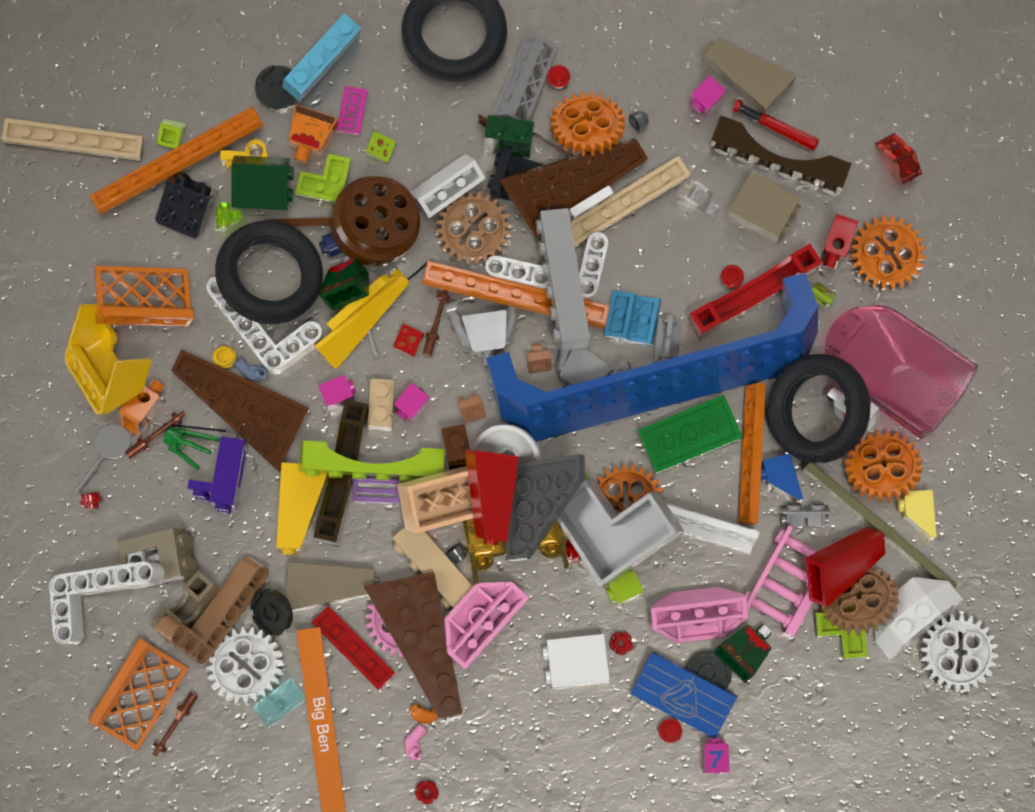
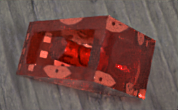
(899, 158)

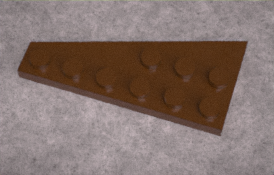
(569, 180)
(254, 412)
(417, 626)

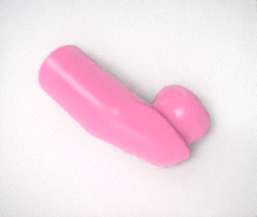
(412, 743)

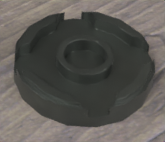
(270, 91)
(271, 612)
(710, 667)

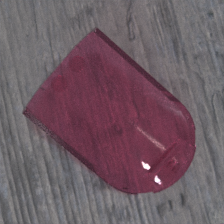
(903, 366)

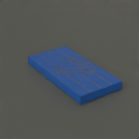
(684, 694)

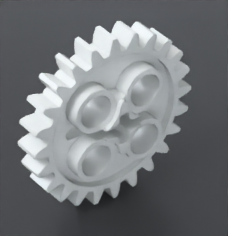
(260, 649)
(980, 655)

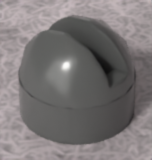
(638, 120)

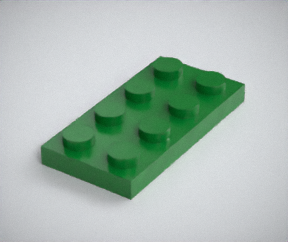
(689, 434)

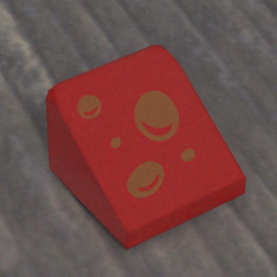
(408, 340)

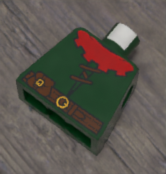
(345, 284)
(745, 651)

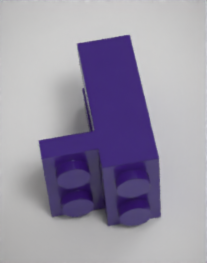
(228, 477)

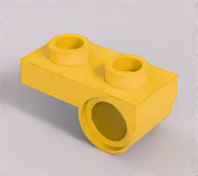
(227, 156)

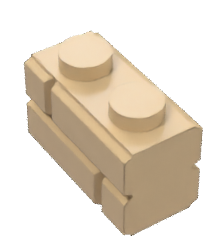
(381, 405)

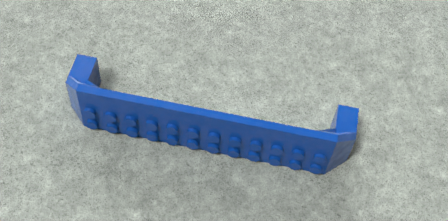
(661, 382)

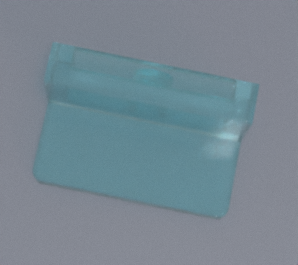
(279, 703)

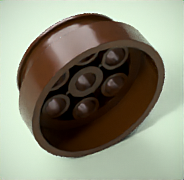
(363, 242)

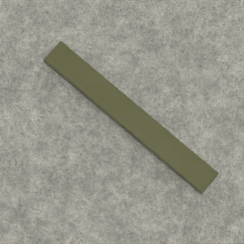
(876, 523)

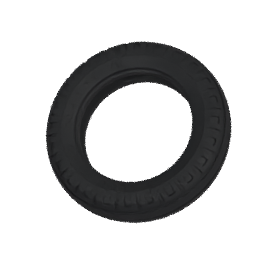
(459, 69)
(265, 310)
(856, 414)

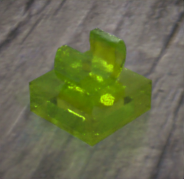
(226, 217)

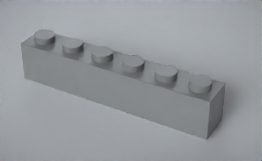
(563, 278)

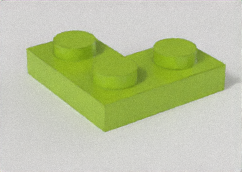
(325, 186)
(852, 645)

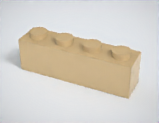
(428, 558)

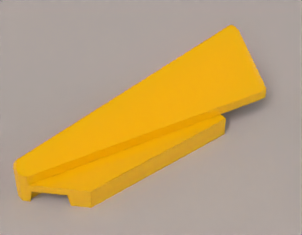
(359, 317)

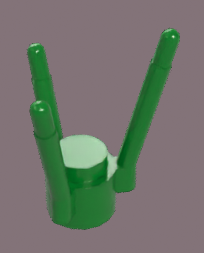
(177, 439)

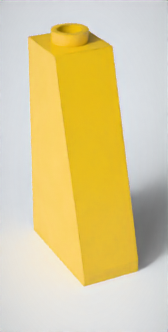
(297, 506)

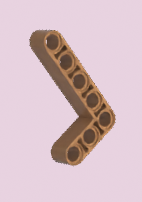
(220, 614)

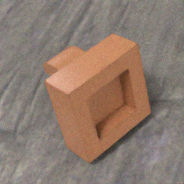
(539, 359)
(471, 408)

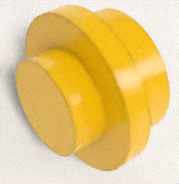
(224, 357)

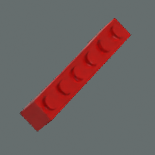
(751, 294)

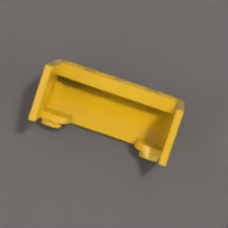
(96, 368)

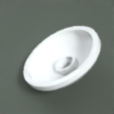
(506, 439)

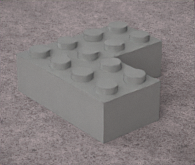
(615, 542)

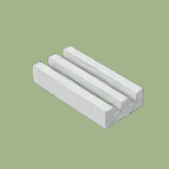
(590, 202)

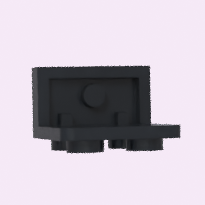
(507, 165)
(185, 204)

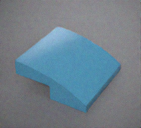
(632, 318)

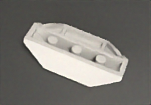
(920, 607)

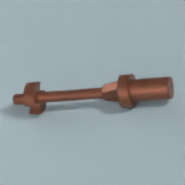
(432, 337)
(142, 444)
(183, 710)

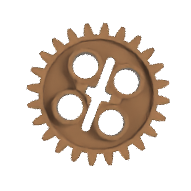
(457, 216)
(861, 599)

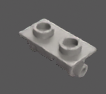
(667, 338)
(796, 512)

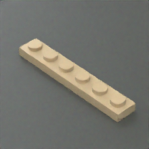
(72, 139)
(629, 200)

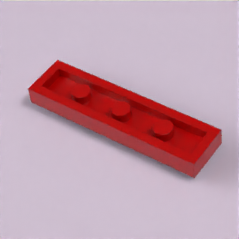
(353, 648)

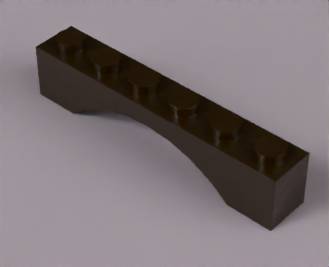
(824, 172)
(338, 490)

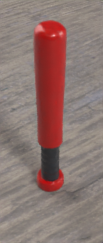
(784, 129)

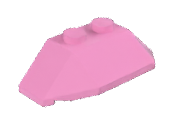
(699, 614)
(480, 618)

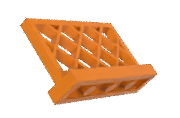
(137, 314)
(121, 681)

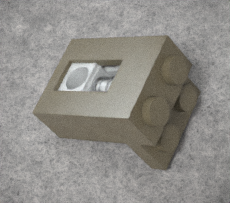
(173, 554)

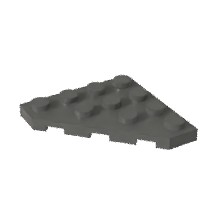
(539, 498)

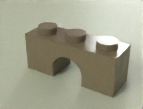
(197, 596)

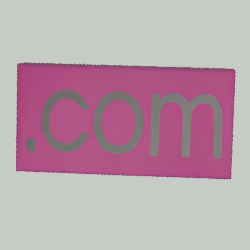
(352, 110)

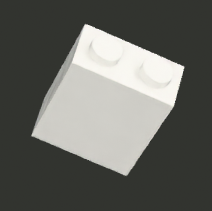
(576, 661)

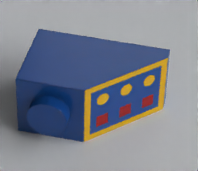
(782, 477)

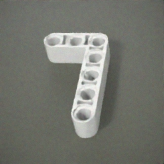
(532, 270)
(256, 332)
(95, 584)

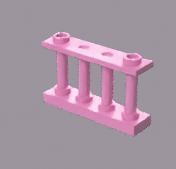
(801, 601)

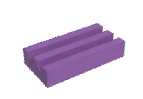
(356, 490)

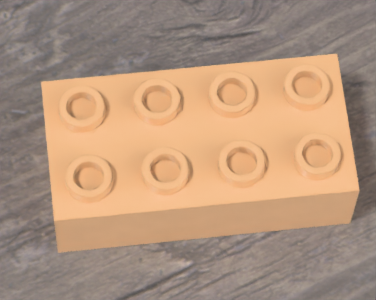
(436, 500)

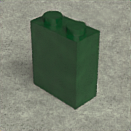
(509, 133)
(261, 182)

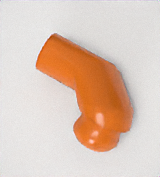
(422, 715)

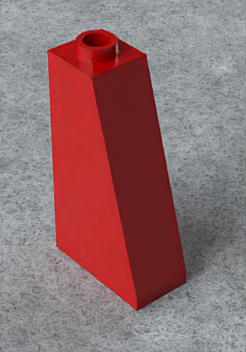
(491, 493)
(842, 564)

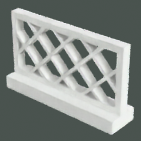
(715, 529)

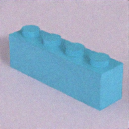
(321, 57)

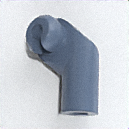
(250, 372)

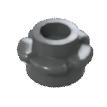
(457, 553)

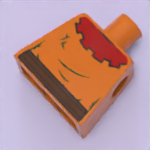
(310, 132)
(140, 410)

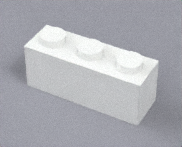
(447, 185)

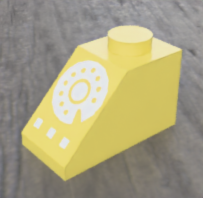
(919, 512)

